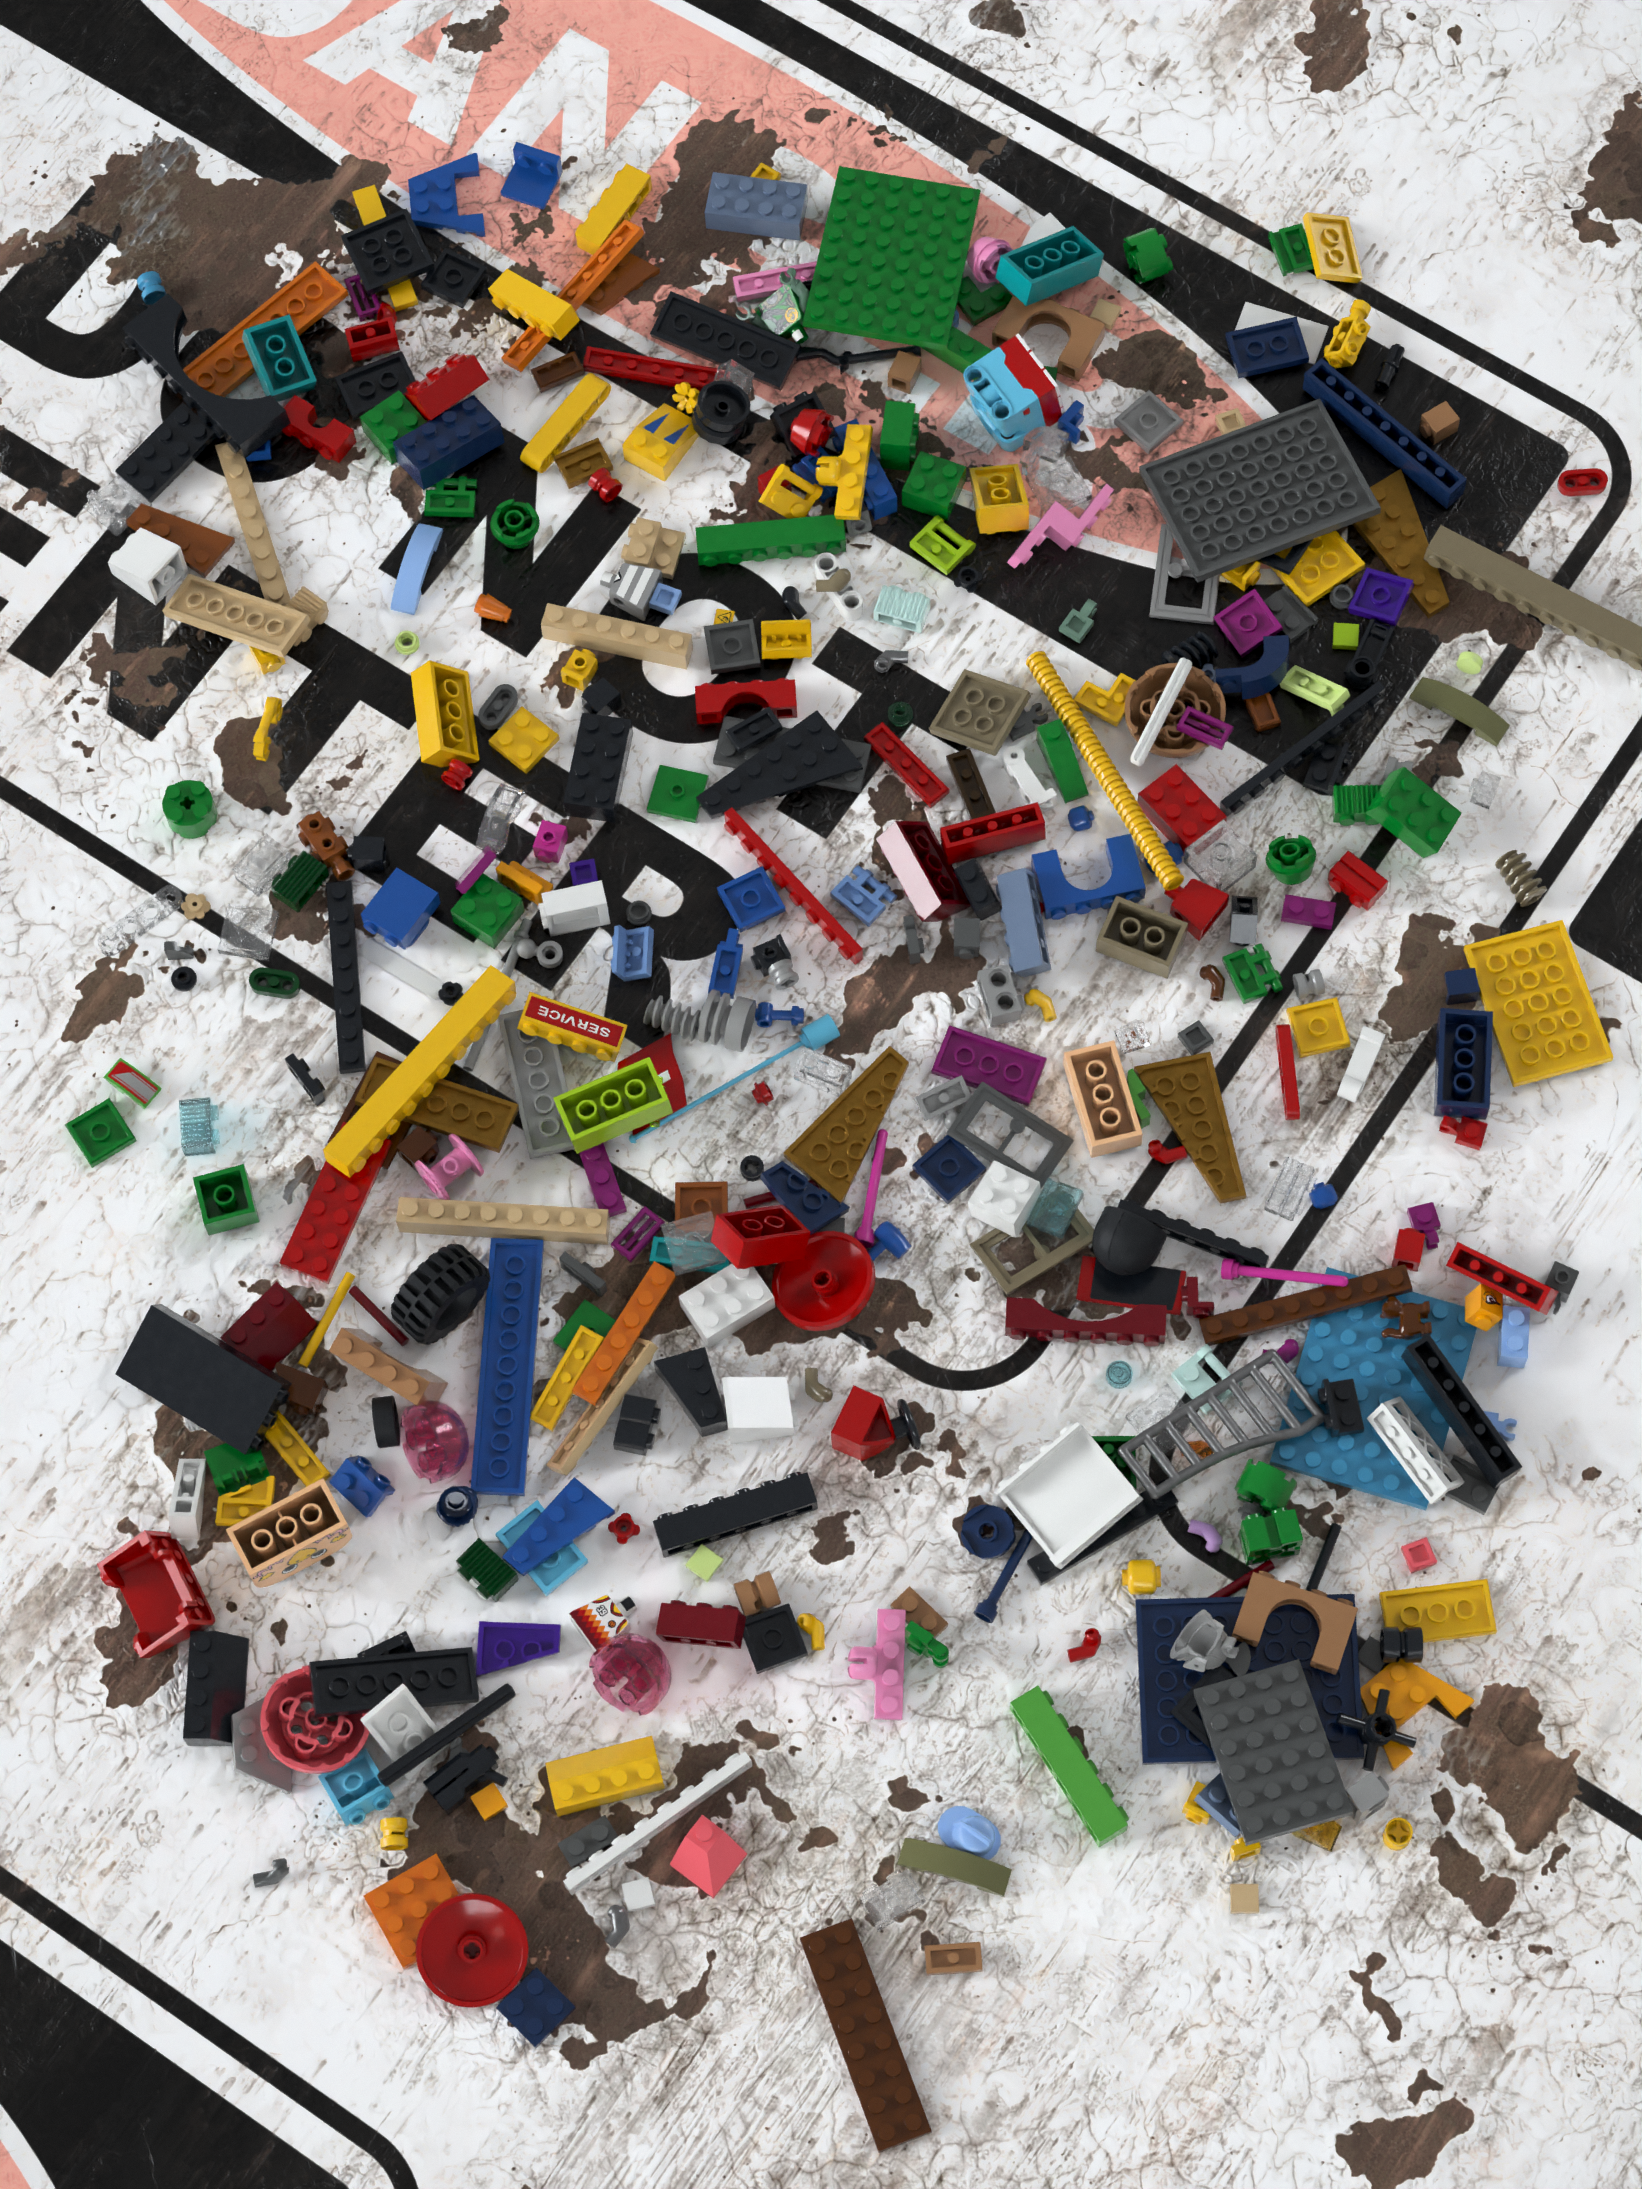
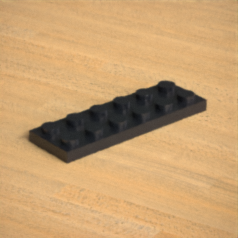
(724, 338)
(363, 1682)

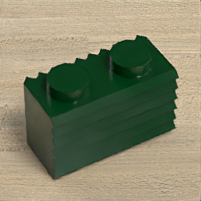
(299, 881)
(486, 1570)

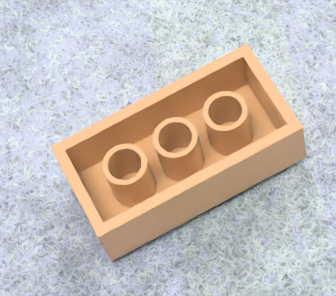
(1102, 1099)

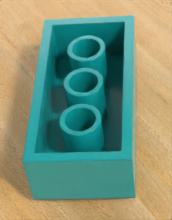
(1049, 265)

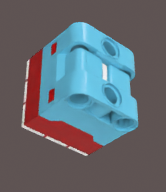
(1013, 393)

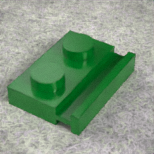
(1291, 249)

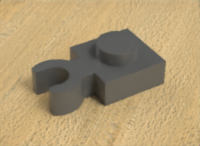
(1026, 722)
(914, 944)

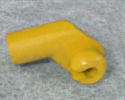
(1037, 997)

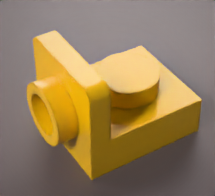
(1244, 575)
(1193, 1811)

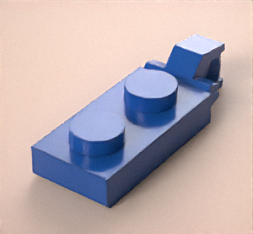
(727, 964)

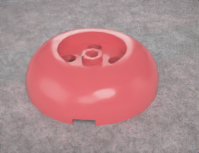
(302, 1750)

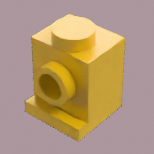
(267, 661)
(579, 676)

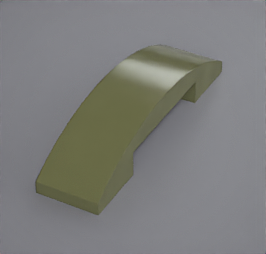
(1461, 707)
(954, 1865)

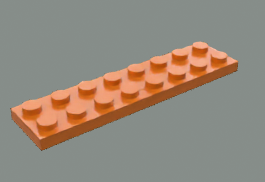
(304, 298)

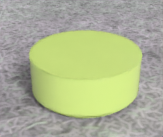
(1469, 662)

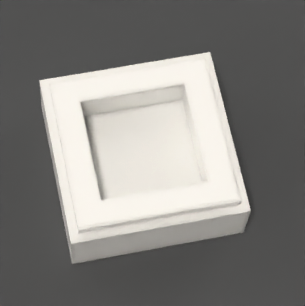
(638, 1894)

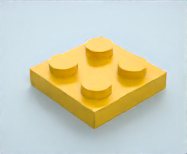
(524, 740)

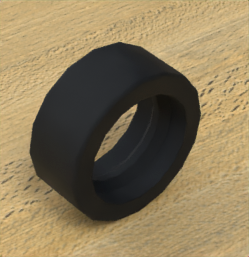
(386, 1421)

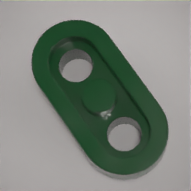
(275, 984)

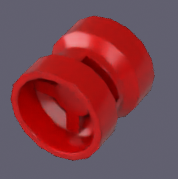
(605, 484)

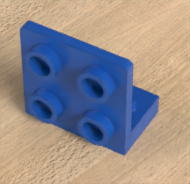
(532, 176)

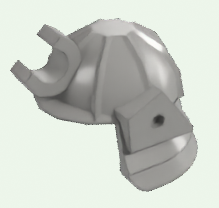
(1203, 1644)

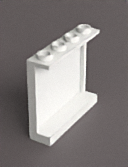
(1068, 1494)

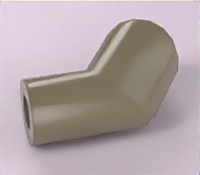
(835, 583)
(814, 1388)

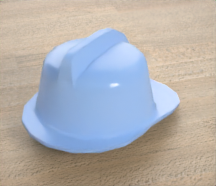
(969, 1832)

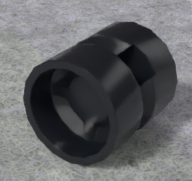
(1401, 1644)

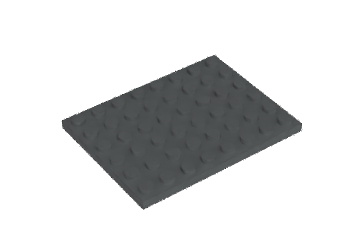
(1259, 490)

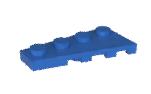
(564, 1520)

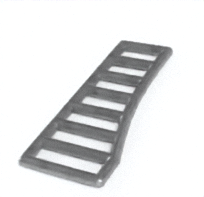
(1220, 1453)

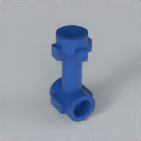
(765, 1014)

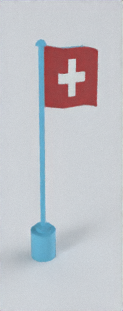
(663, 1059)

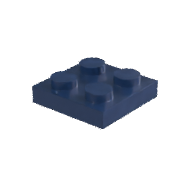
(949, 1168)
(536, 2007)

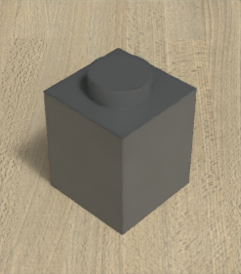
(966, 937)

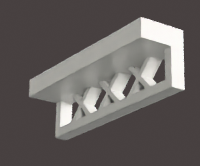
(1412, 1450)

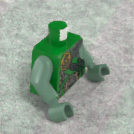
(783, 310)

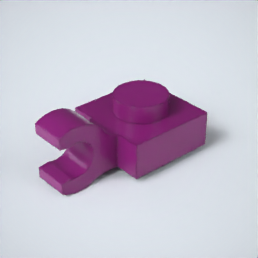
(1426, 1221)

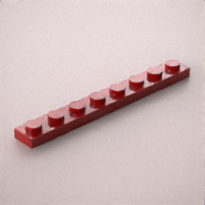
(797, 891)

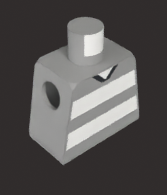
(632, 588)

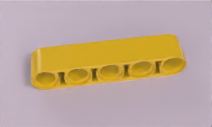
(565, 422)

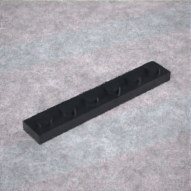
(1199, 1238)
(1145, 1511)

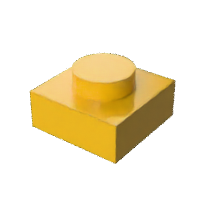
(1240, 1851)

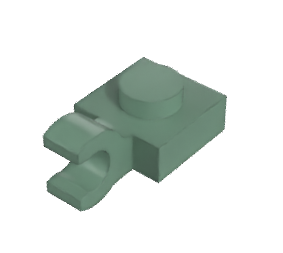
(1079, 623)

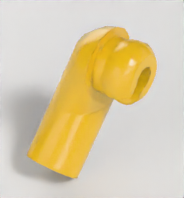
(814, 1628)

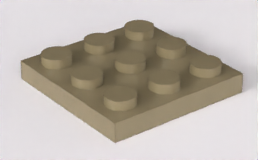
(980, 712)

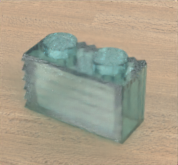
(198, 1126)

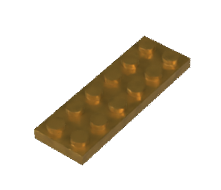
(451, 1109)

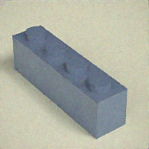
(1023, 922)

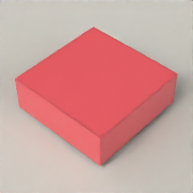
(1418, 1555)

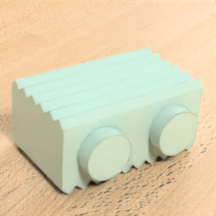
(902, 608)

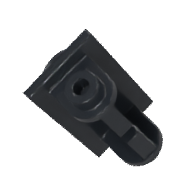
(398, 1644)

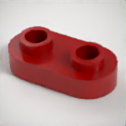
(1581, 482)

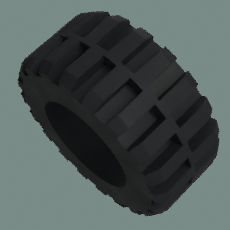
(440, 1294)

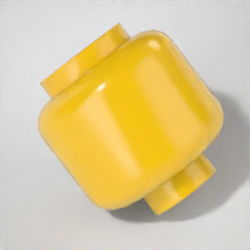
(1141, 1577)

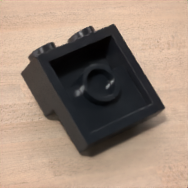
(785, 414)

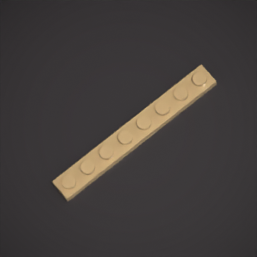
(253, 525)

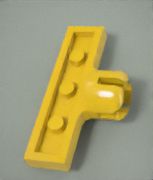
(848, 471)

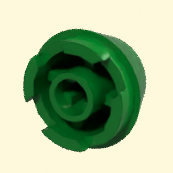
(515, 523)
(1291, 859)

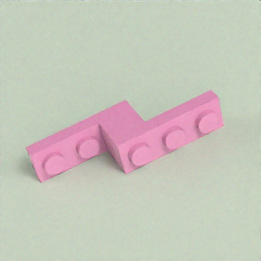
(1061, 526)

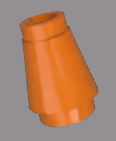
(491, 608)

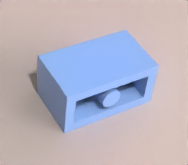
(1513, 1337)

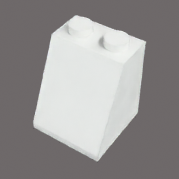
(149, 564)
(758, 1408)

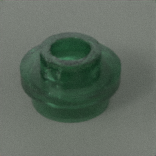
(900, 720)

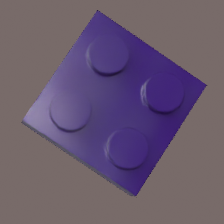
(1381, 596)

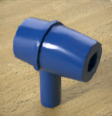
(891, 1239)

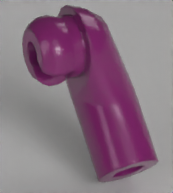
(1287, 1351)

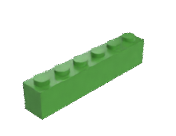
(1069, 1766)

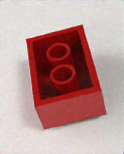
(446, 385)
(1179, 807)
(760, 1236)

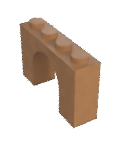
(1083, 332)
(364, 1353)
(1333, 1616)

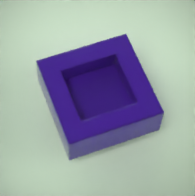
(583, 872)

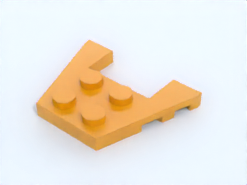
(1410, 1691)

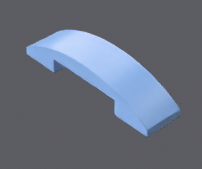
(414, 568)

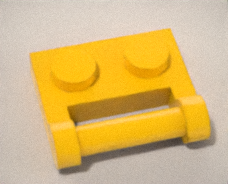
(785, 501)

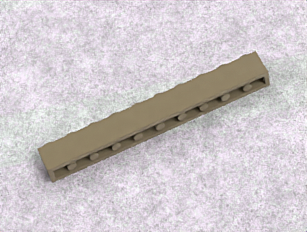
(1536, 596)

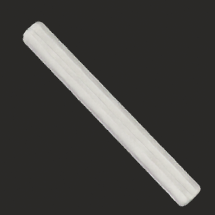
(1161, 711)

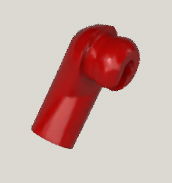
(1088, 1647)

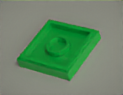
(100, 1132)

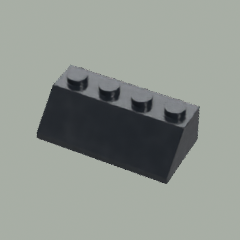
(214, 1686)

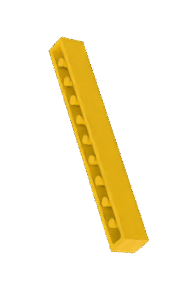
(420, 1072)

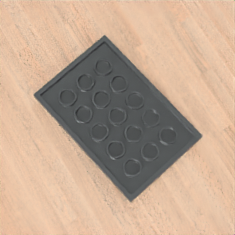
(1272, 1752)

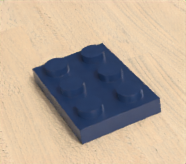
(1267, 347)

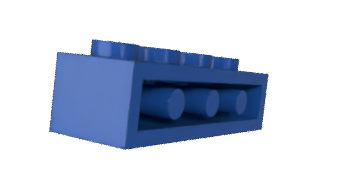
(878, 492)

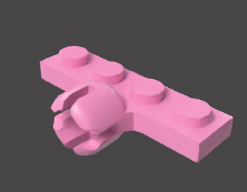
(883, 1664)

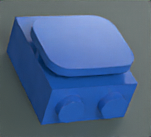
(400, 909)

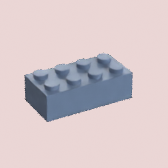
(756, 206)

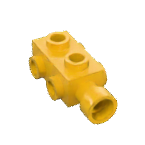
(1348, 336)

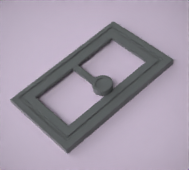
(1020, 1120)

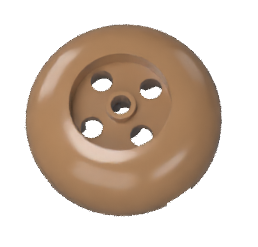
(1196, 691)

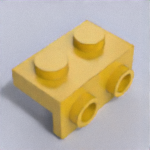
(786, 639)

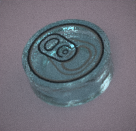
(1119, 1374)

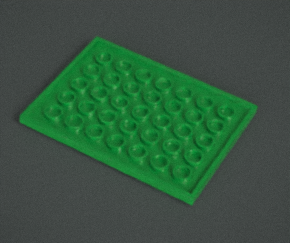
(892, 258)

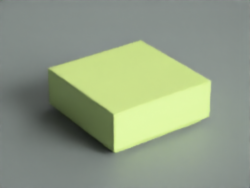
(704, 1563)

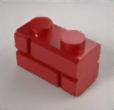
(372, 339)
(1357, 881)

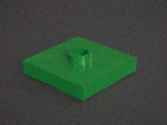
(676, 793)
(587, 1316)

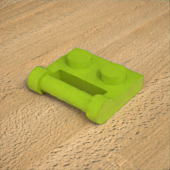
(939, 551)

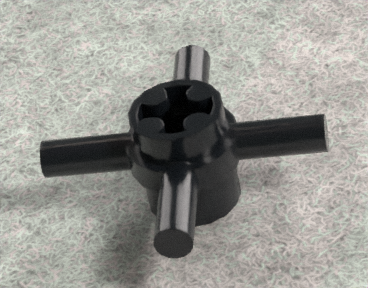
(1385, 1725)

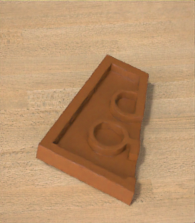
(624, 278)

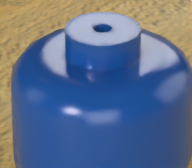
(1080, 818)
(1323, 1195)

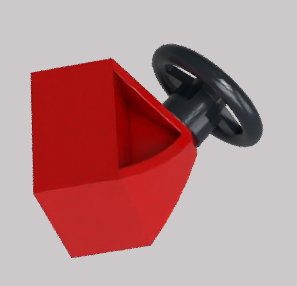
(866, 1428)

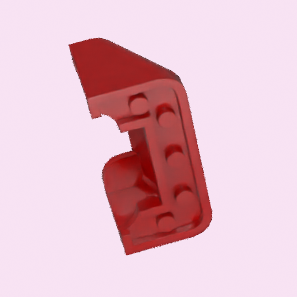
(158, 1591)

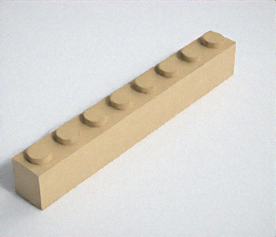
(503, 1220)

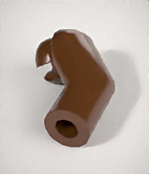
(1217, 980)

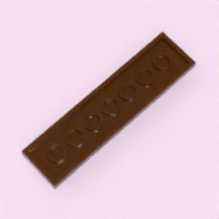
(865, 2035)

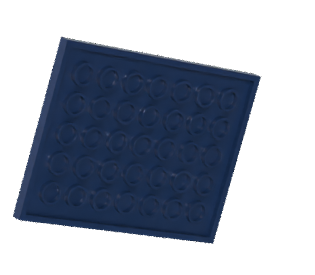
(1287, 1636)

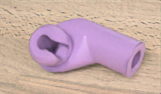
(1209, 1533)

